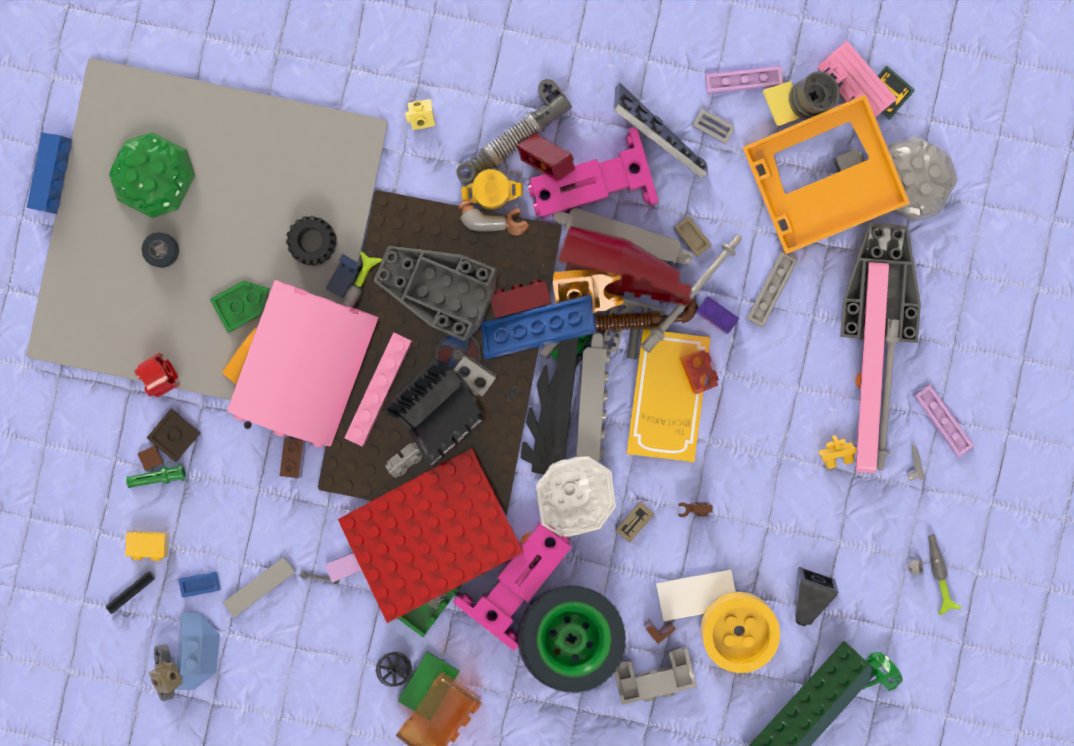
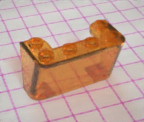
(440, 714)

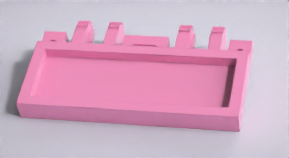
(857, 78)

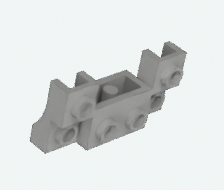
(655, 682)

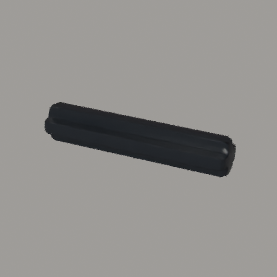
(130, 592)

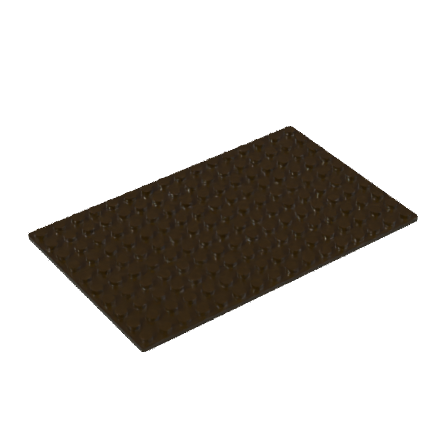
(497, 440)

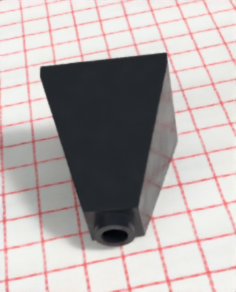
(813, 595)

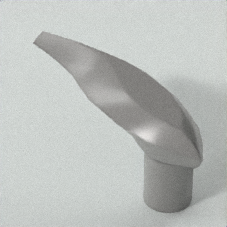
(917, 465)

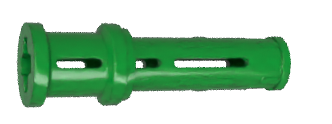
(166, 475)

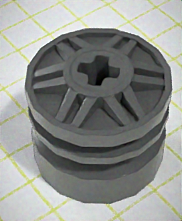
(814, 95)

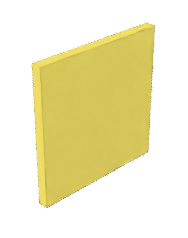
(778, 102)

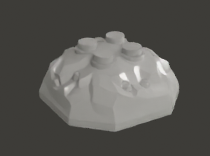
(925, 175)

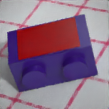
(717, 315)

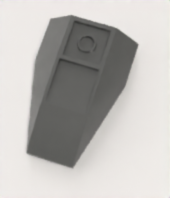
(884, 245)
(439, 287)

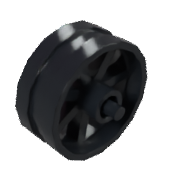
(393, 669)

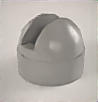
(916, 567)

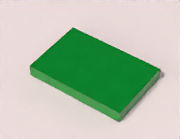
(423, 678)

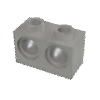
(476, 370)

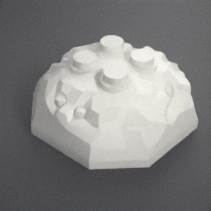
(575, 496)

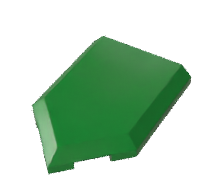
(240, 304)

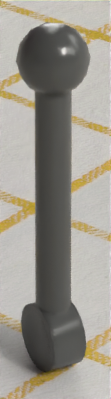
(303, 575)

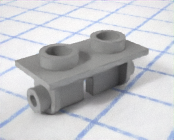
(398, 466)

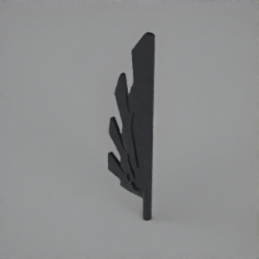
(554, 419)

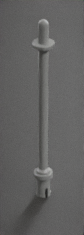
(657, 334)
(891, 339)

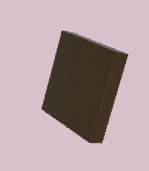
(173, 435)

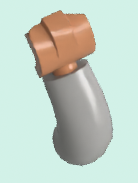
(477, 221)

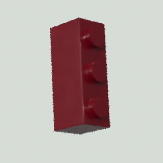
(546, 157)
(520, 298)

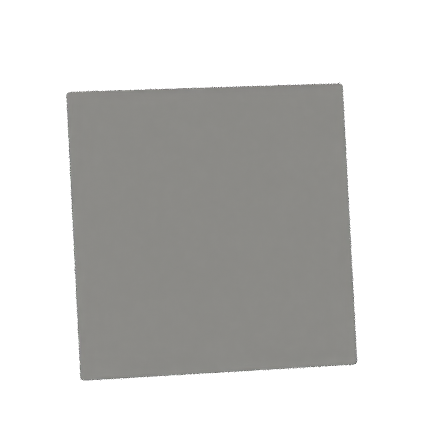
(255, 172)

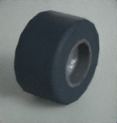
(157, 244)

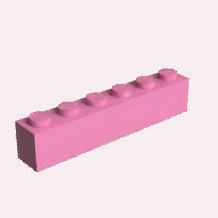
(378, 389)

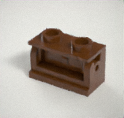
(292, 457)

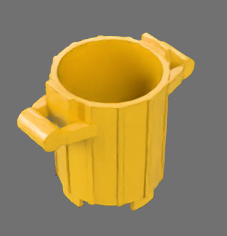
(491, 190)

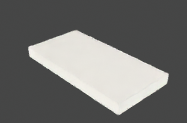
(693, 594)

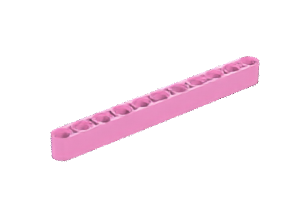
(872, 367)

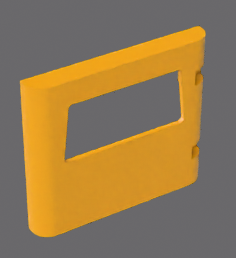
(839, 199)

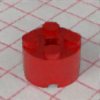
(157, 375)

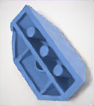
(196, 650)

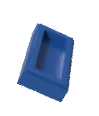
(199, 584)

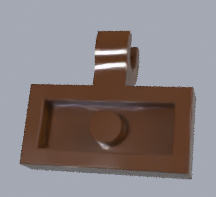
(700, 509)

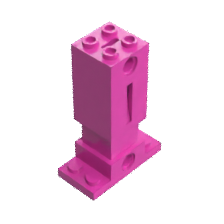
(594, 181)
(516, 583)

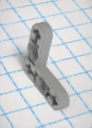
(630, 305)

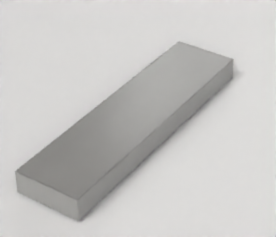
(771, 289)
(259, 587)

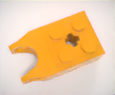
(586, 283)

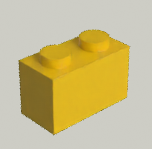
(147, 545)

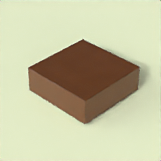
(150, 458)

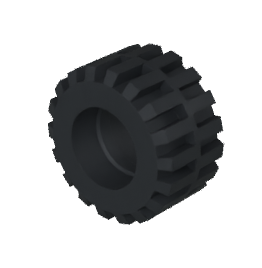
(296, 233)

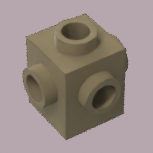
(165, 677)

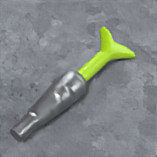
(354, 291)
(940, 573)

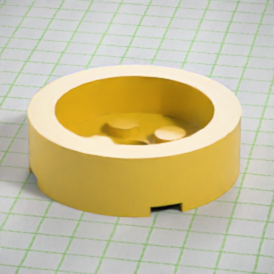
(743, 651)

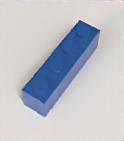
(49, 173)

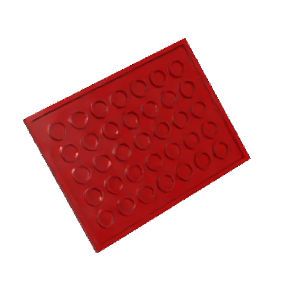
(430, 535)

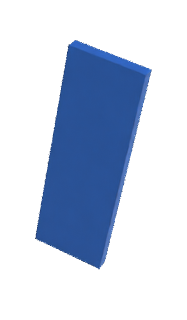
(538, 327)

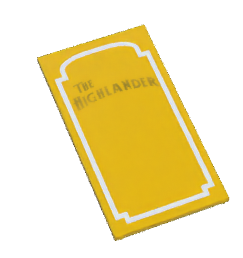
(663, 406)

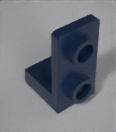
(343, 276)

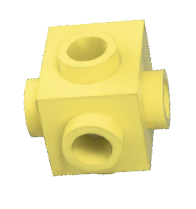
(420, 114)

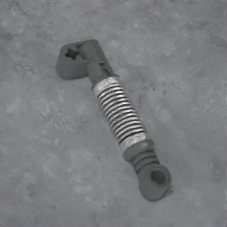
(507, 143)

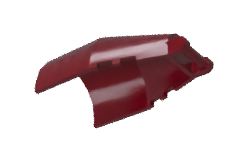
(639, 269)

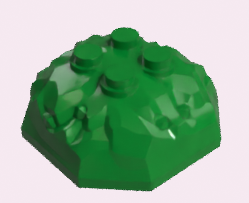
(151, 175)

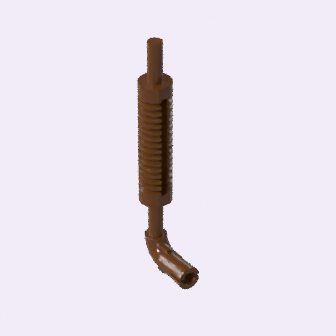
(641, 320)

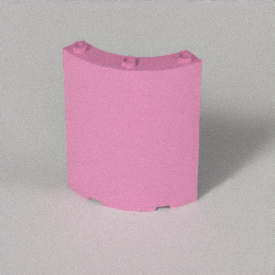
(302, 365)

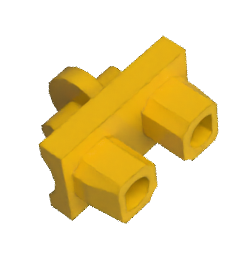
(837, 449)

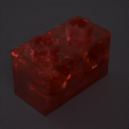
(694, 374)

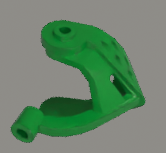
(878, 660)

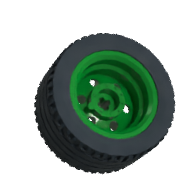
(604, 631)

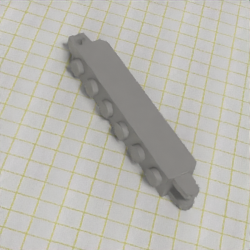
(656, 244)
(592, 398)

